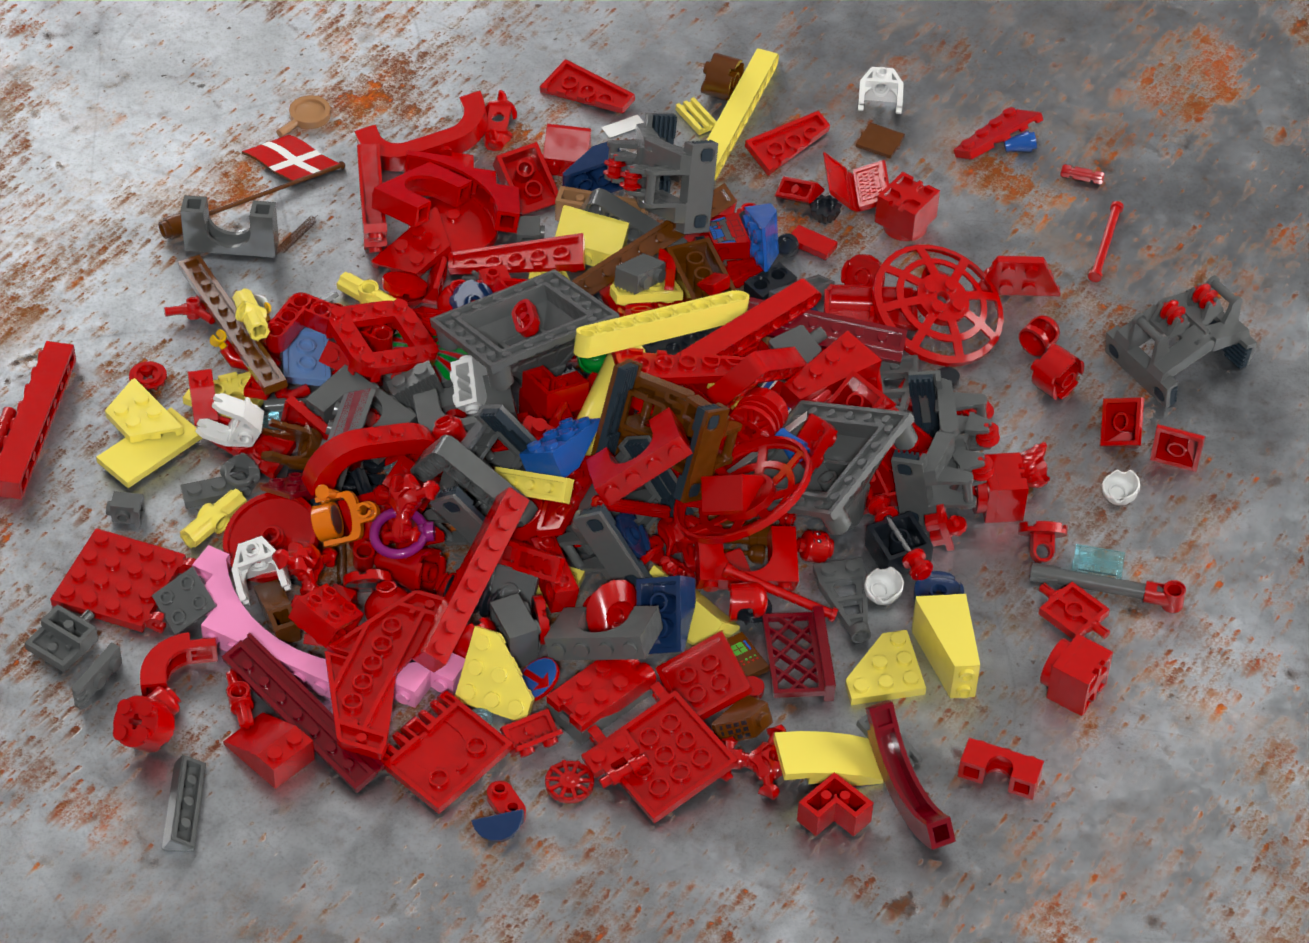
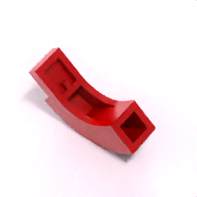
(172, 655)

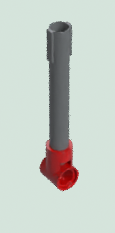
(1168, 595)

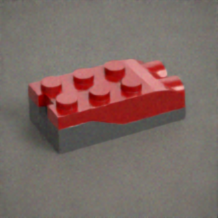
(599, 695)

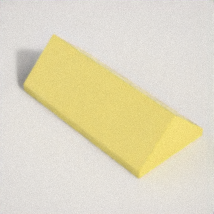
(706, 618)

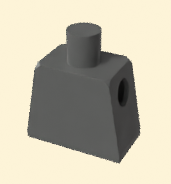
(799, 337)

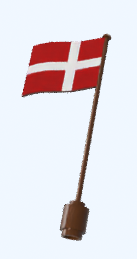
(285, 157)

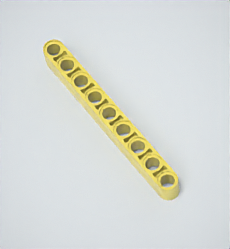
(742, 104)
(659, 324)

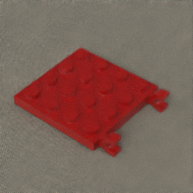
(117, 580)
(680, 753)

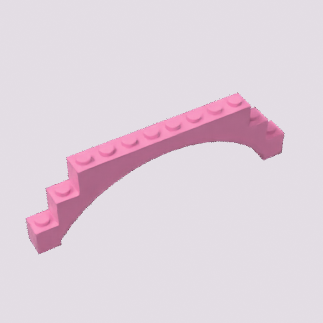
(232, 623)

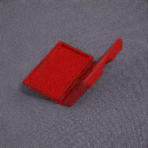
(859, 189)

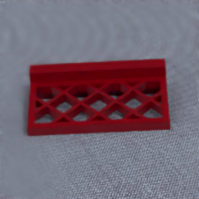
(819, 647)

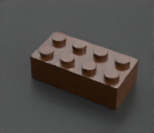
(694, 263)

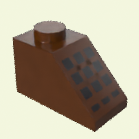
(743, 719)

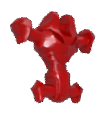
(405, 498)
(304, 562)
(761, 761)

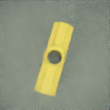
(362, 290)
(251, 314)
(212, 518)

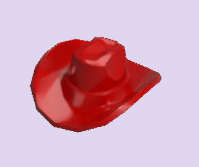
(610, 605)

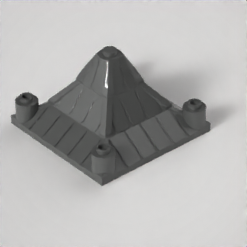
(489, 334)
(842, 482)

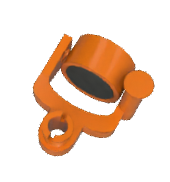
(328, 519)

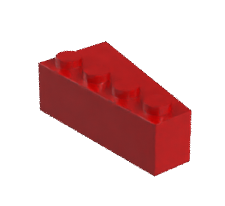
(831, 369)

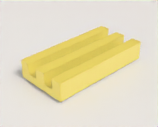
(699, 115)

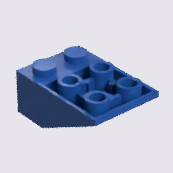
(763, 233)
(560, 448)

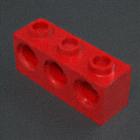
(557, 594)

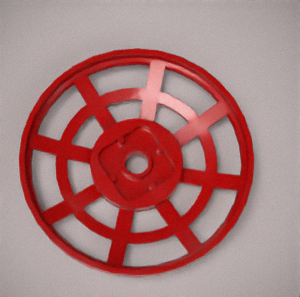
(935, 310)
(763, 498)

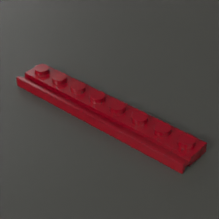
(881, 339)
(299, 707)

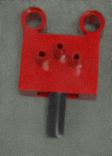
(362, 546)

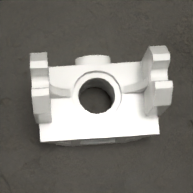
(881, 85)
(243, 427)
(246, 566)

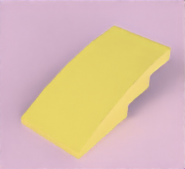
(820, 754)

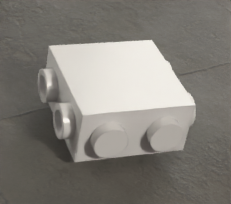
(468, 384)

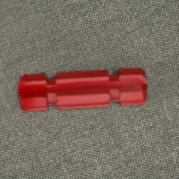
(1082, 174)

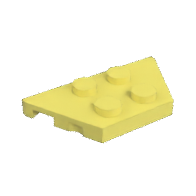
(140, 415)

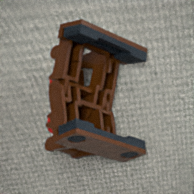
(700, 419)

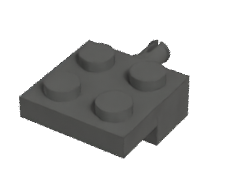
(63, 637)

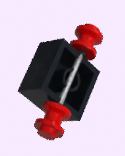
(898, 540)

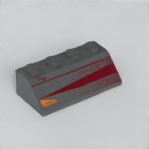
(349, 415)

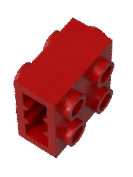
(325, 614)

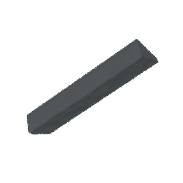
(184, 804)

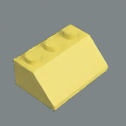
(601, 233)

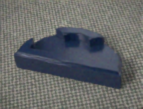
(500, 826)

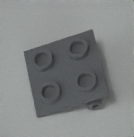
(184, 600)

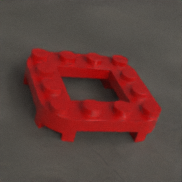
(397, 315)

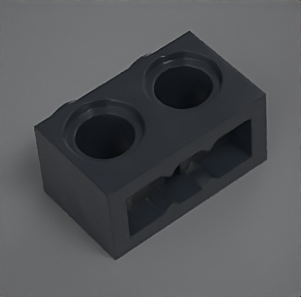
(776, 277)

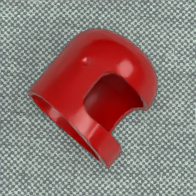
(1039, 335)
(747, 595)

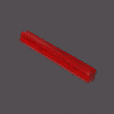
(635, 507)

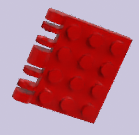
(444, 753)

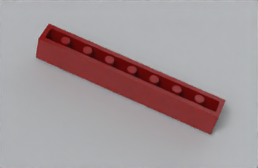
(34, 417)
(471, 580)

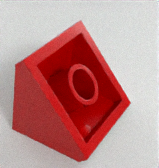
(729, 493)

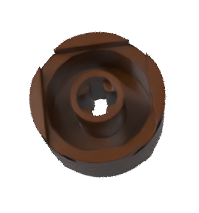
(722, 76)

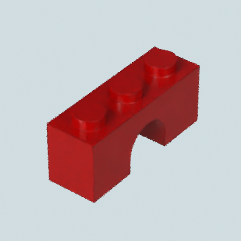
(984, 758)

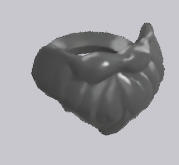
(244, 464)

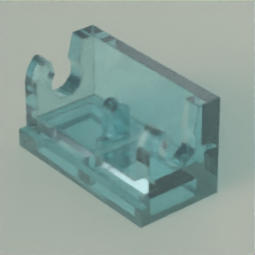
(1098, 560)

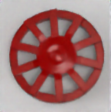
(569, 781)

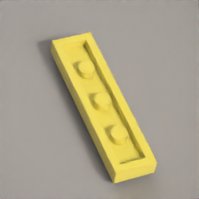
(539, 485)

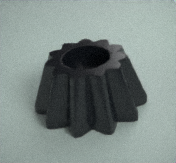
(825, 209)

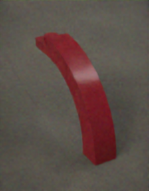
(911, 800)

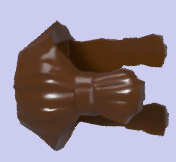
(308, 439)

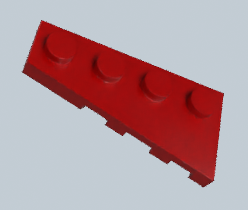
(585, 87)
(996, 131)
(786, 141)
(297, 413)

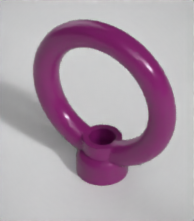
(426, 528)

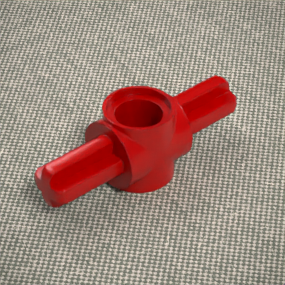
(240, 699)

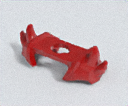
(496, 133)

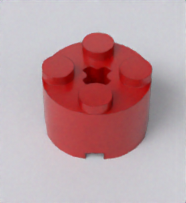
(1057, 372)
(143, 723)

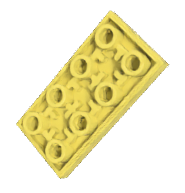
(136, 460)

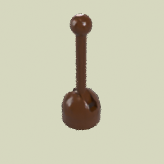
(755, 554)

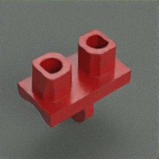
(942, 528)

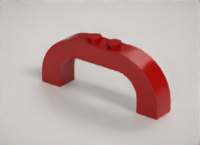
(453, 139)
(364, 444)

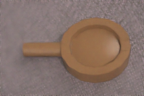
(306, 113)

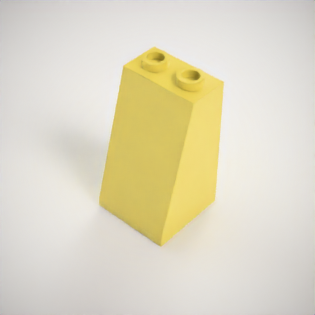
(948, 641)

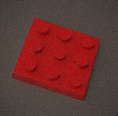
(706, 676)

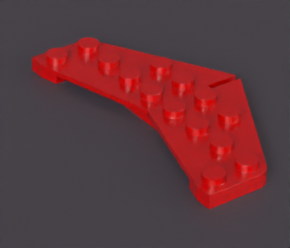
(365, 669)

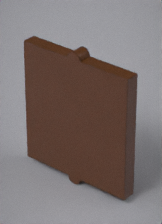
(880, 140)

